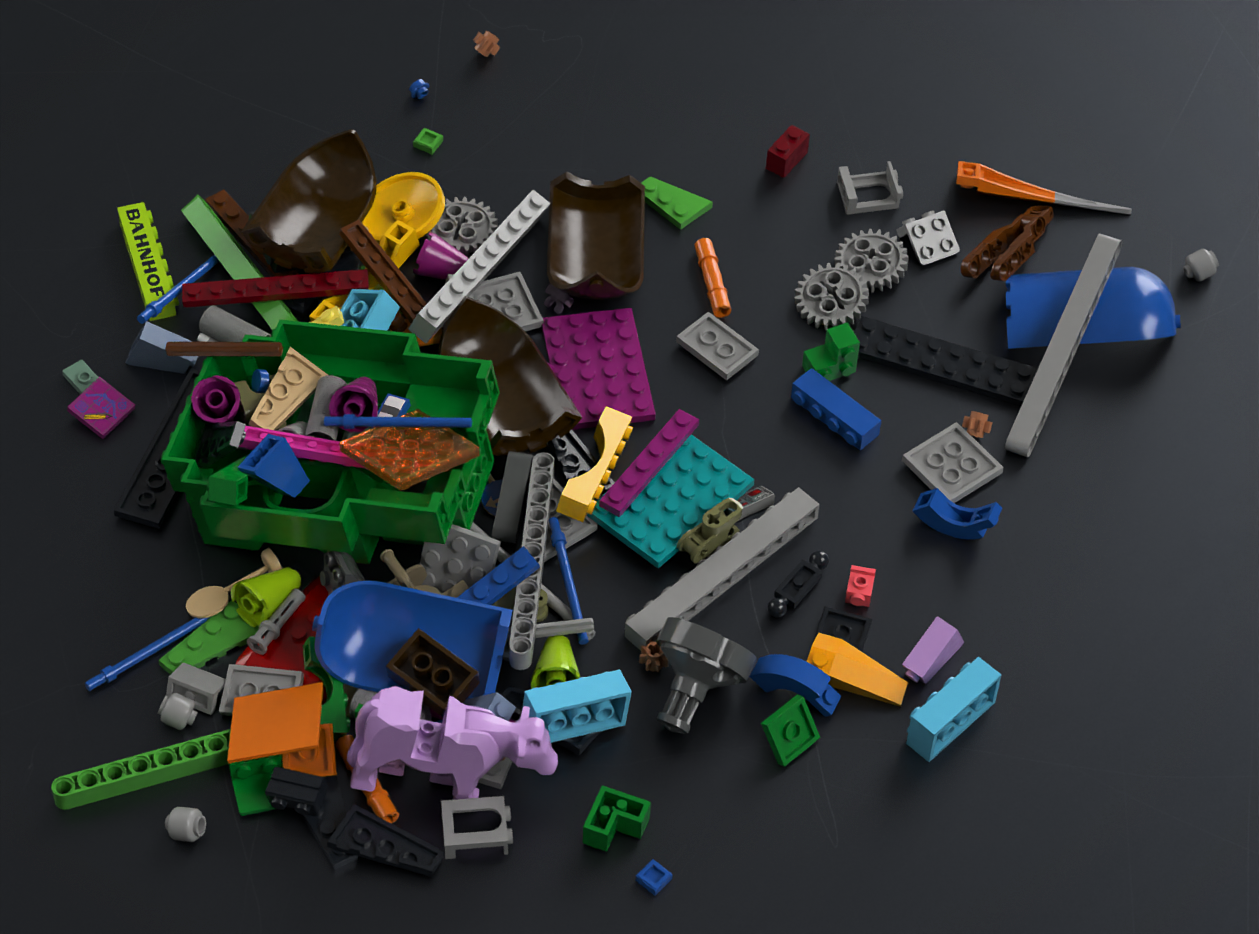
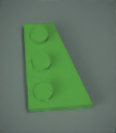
(674, 203)

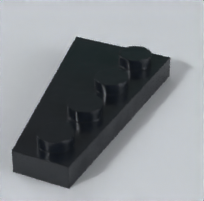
(574, 457)

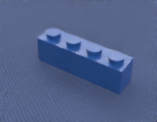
(835, 409)

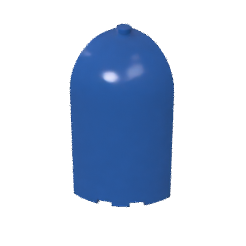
(1129, 309)
(372, 620)

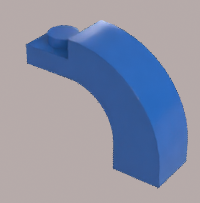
(953, 519)
(799, 676)

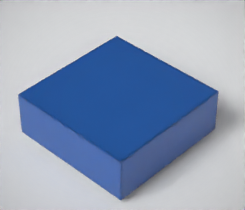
(654, 877)

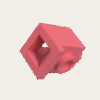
(860, 586)

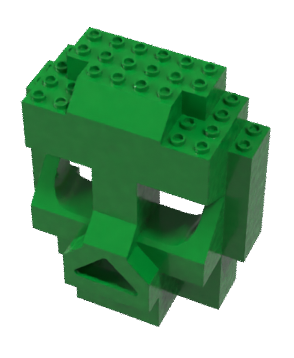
(359, 501)

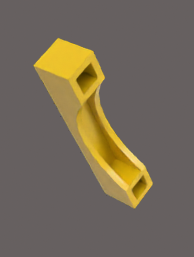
(398, 244)
(581, 491)

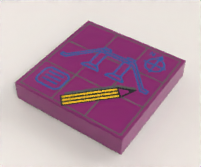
(101, 407)

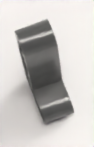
(512, 497)

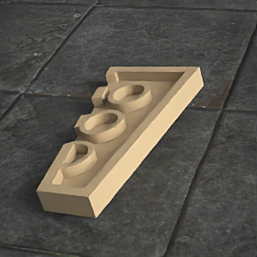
(287, 391)

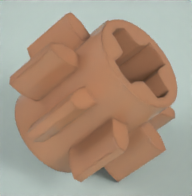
(486, 43)
(977, 424)
(653, 657)

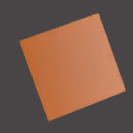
(275, 722)

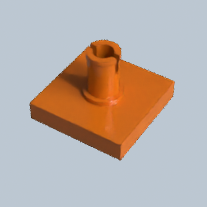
(317, 760)

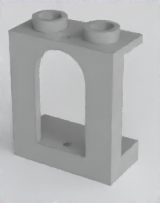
(848, 183)
(499, 837)

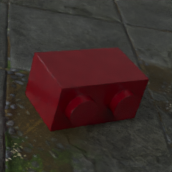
(787, 151)

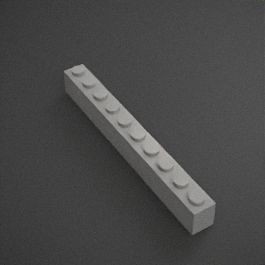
(479, 266)
(724, 567)

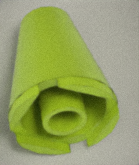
(263, 594)
(555, 663)

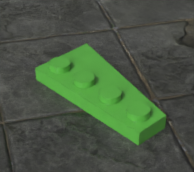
(210, 640)

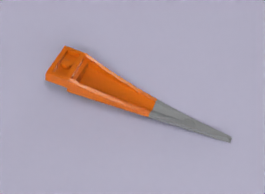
(997, 184)

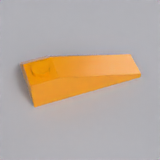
(855, 671)

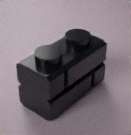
(296, 791)

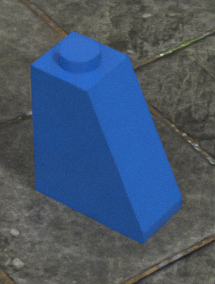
(275, 466)

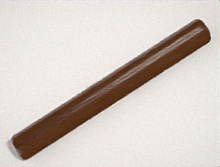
(254, 349)

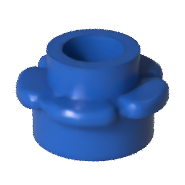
(419, 89)

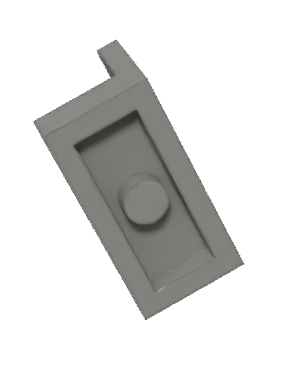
(196, 685)

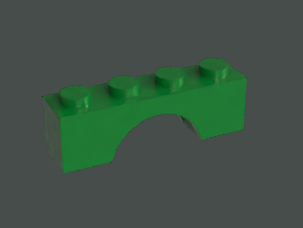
(230, 484)
(336, 702)

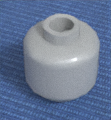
(1201, 265)
(177, 711)
(185, 824)

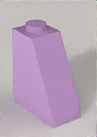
(932, 651)

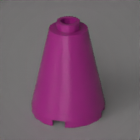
(438, 258)
(355, 398)
(216, 399)

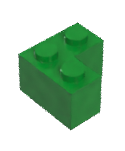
(837, 356)
(613, 813)

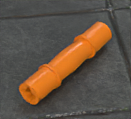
(712, 276)
(379, 798)

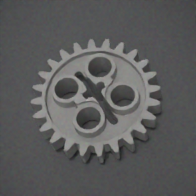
(473, 233)
(875, 257)
(815, 306)

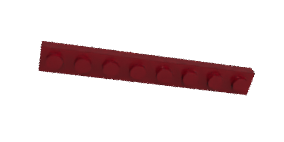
(273, 288)

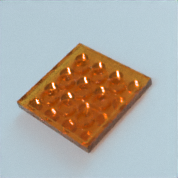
(409, 453)

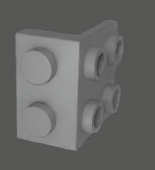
(930, 237)

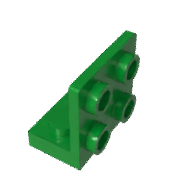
(250, 782)

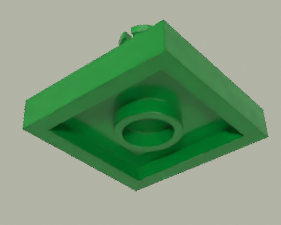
(790, 730)

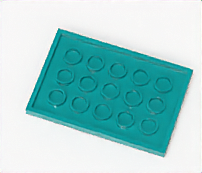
(675, 501)

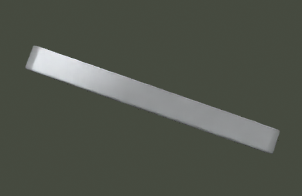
(1063, 345)
(534, 540)

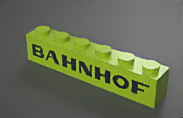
(146, 256)

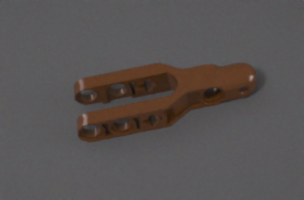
(1017, 236)

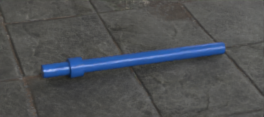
(155, 307)
(349, 421)
(559, 541)
(110, 673)

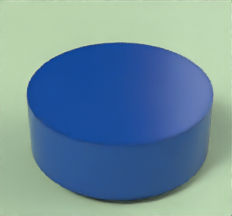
(260, 381)

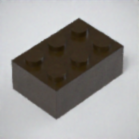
(432, 668)

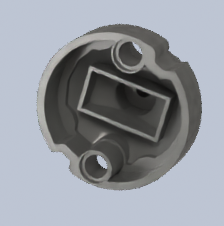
(700, 663)

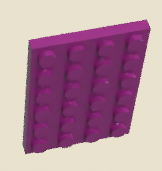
(599, 364)

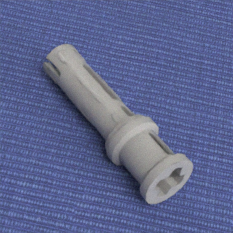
(271, 628)

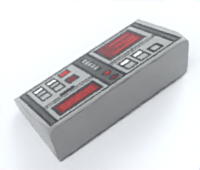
(754, 501)

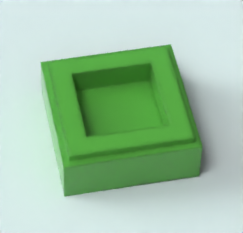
(428, 141)

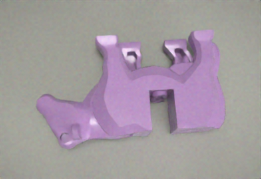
(451, 751)

